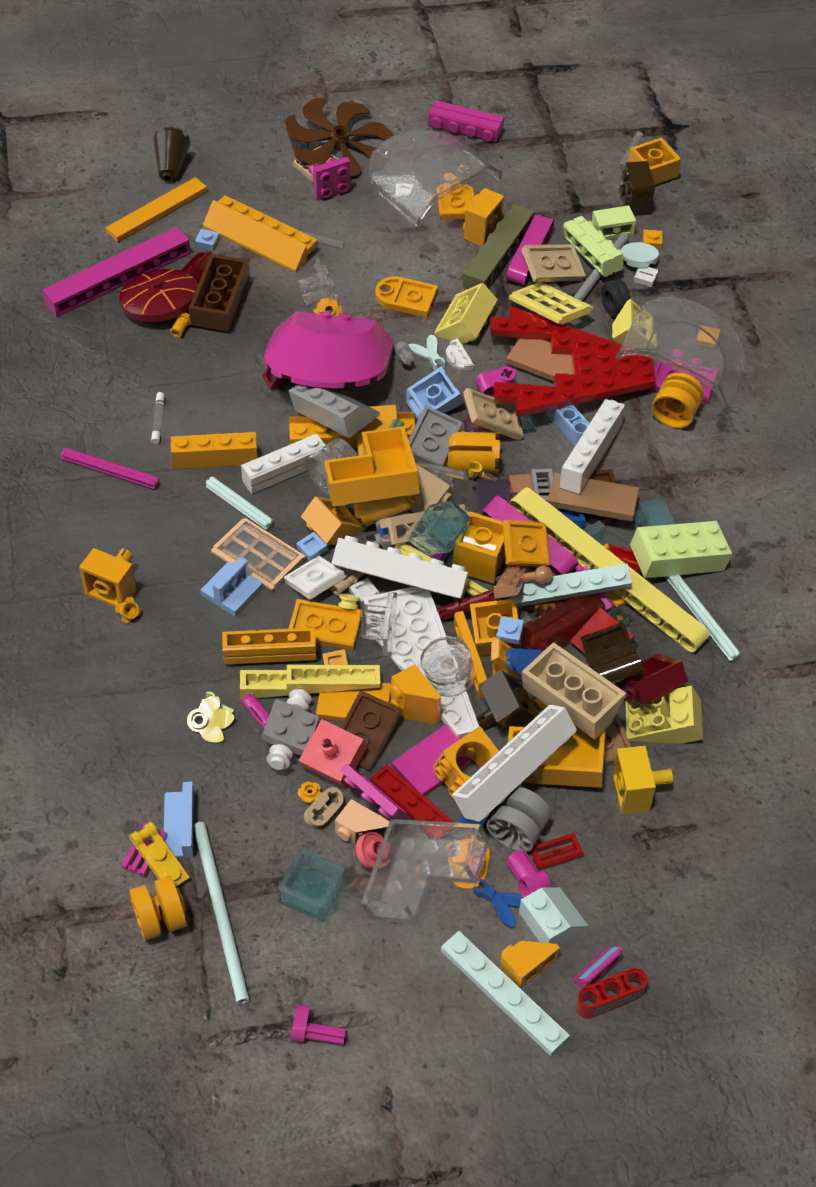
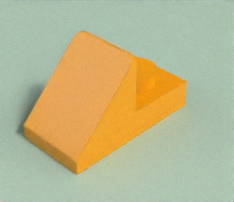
(499, 658)

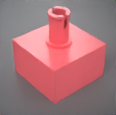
(330, 750)

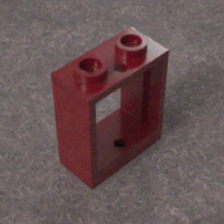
(660, 677)

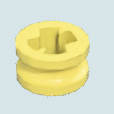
(348, 601)

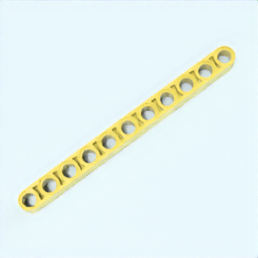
(590, 553)

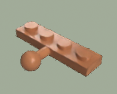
(516, 575)

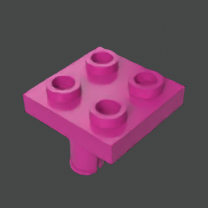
(331, 178)

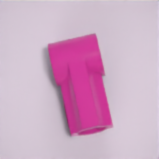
(526, 873)

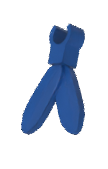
(500, 901)

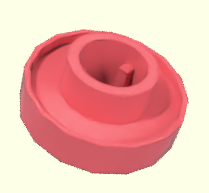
(368, 849)

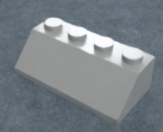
(332, 409)

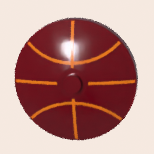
(158, 295)

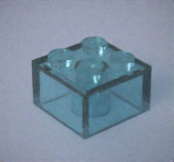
(439, 528)
(311, 884)

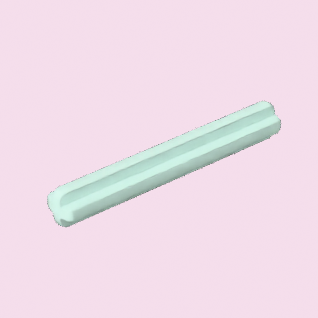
(239, 503)

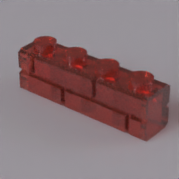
(561, 622)

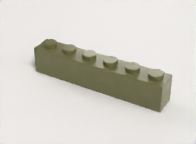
(498, 248)

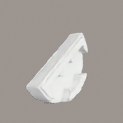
(458, 357)

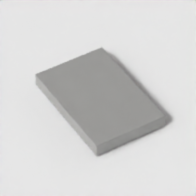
(431, 436)

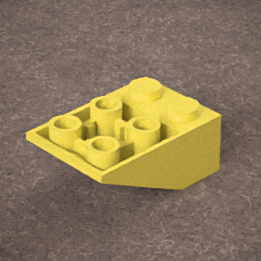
(666, 719)

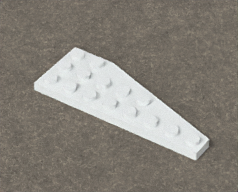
(415, 628)

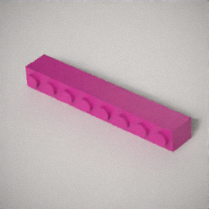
(115, 272)

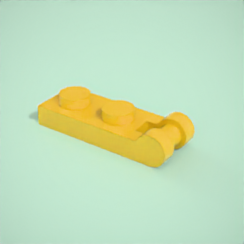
(158, 855)

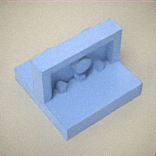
(232, 587)

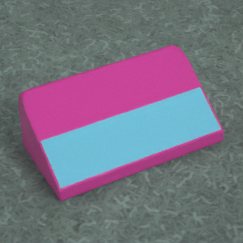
(598, 967)

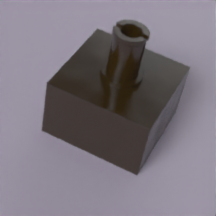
(507, 702)

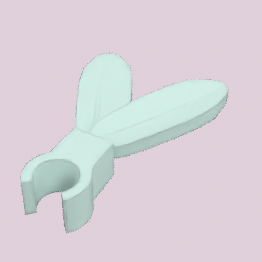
(429, 353)

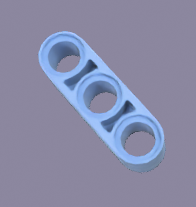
(569, 422)

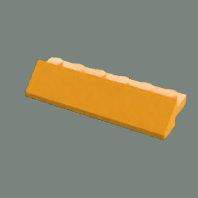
(259, 233)
(303, 427)

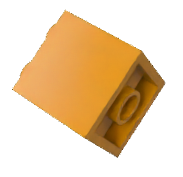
(481, 548)
(474, 746)

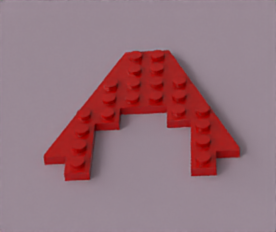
(594, 366)

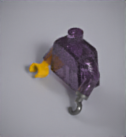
(488, 487)

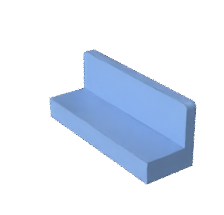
(180, 821)

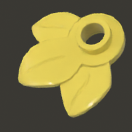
(214, 720)

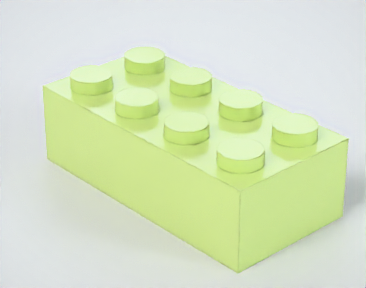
(680, 549)

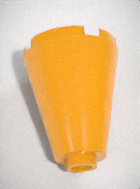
(380, 509)

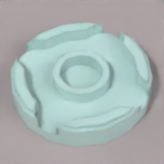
(640, 254)

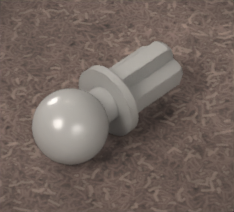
(404, 353)

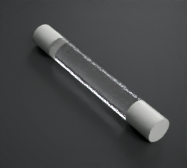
(157, 418)

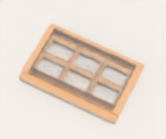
(266, 555)

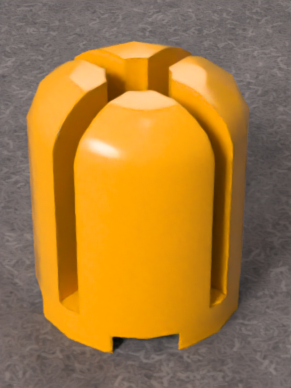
(474, 446)

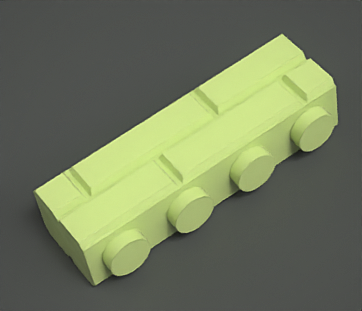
(593, 246)

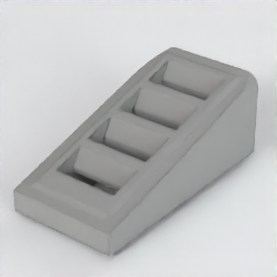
(541, 474)

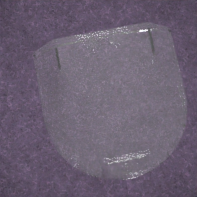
(422, 168)
(690, 341)

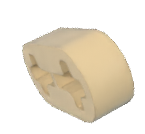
(327, 811)

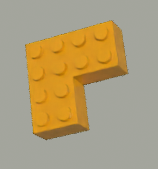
(380, 473)
(573, 763)

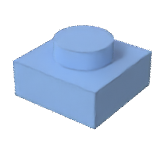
(207, 239)
(312, 546)
(510, 630)

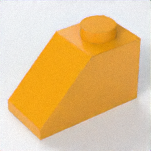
(527, 960)

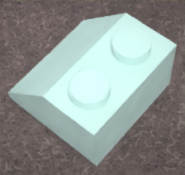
(551, 915)

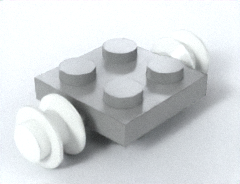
(289, 728)

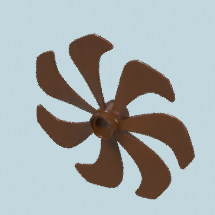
(337, 135)

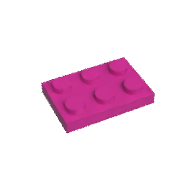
(373, 794)

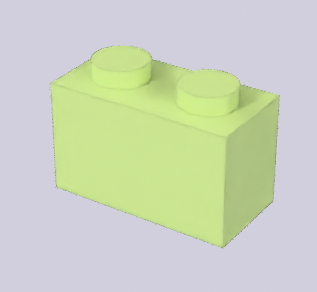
(614, 221)

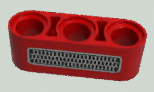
(619, 984)

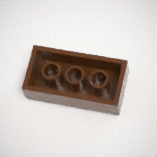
(219, 292)

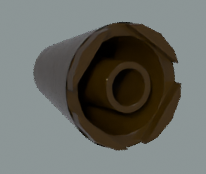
(170, 152)

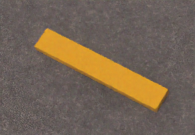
(156, 209)

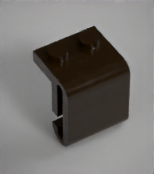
(612, 653)

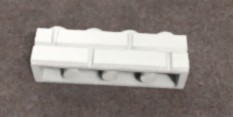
(279, 464)

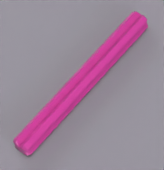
(110, 468)

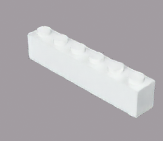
(592, 446)
(400, 568)
(514, 763)

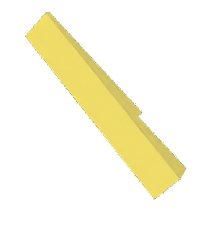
(308, 678)

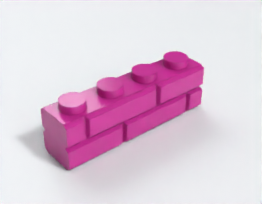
(466, 121)

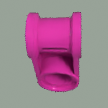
(486, 380)

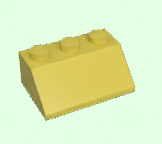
(467, 314)

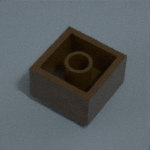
(637, 187)

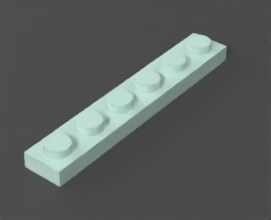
(574, 585)
(505, 993)

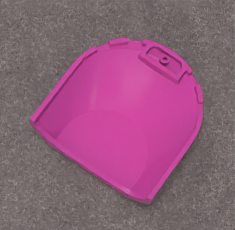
(329, 350)

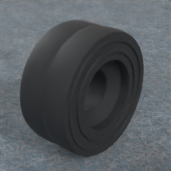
(614, 296)

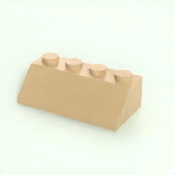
(567, 682)

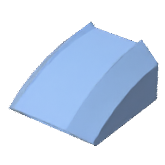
(434, 391)

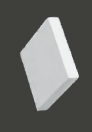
(314, 577)

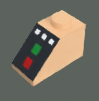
(358, 820)

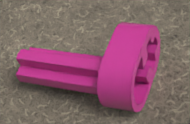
(303, 1030)

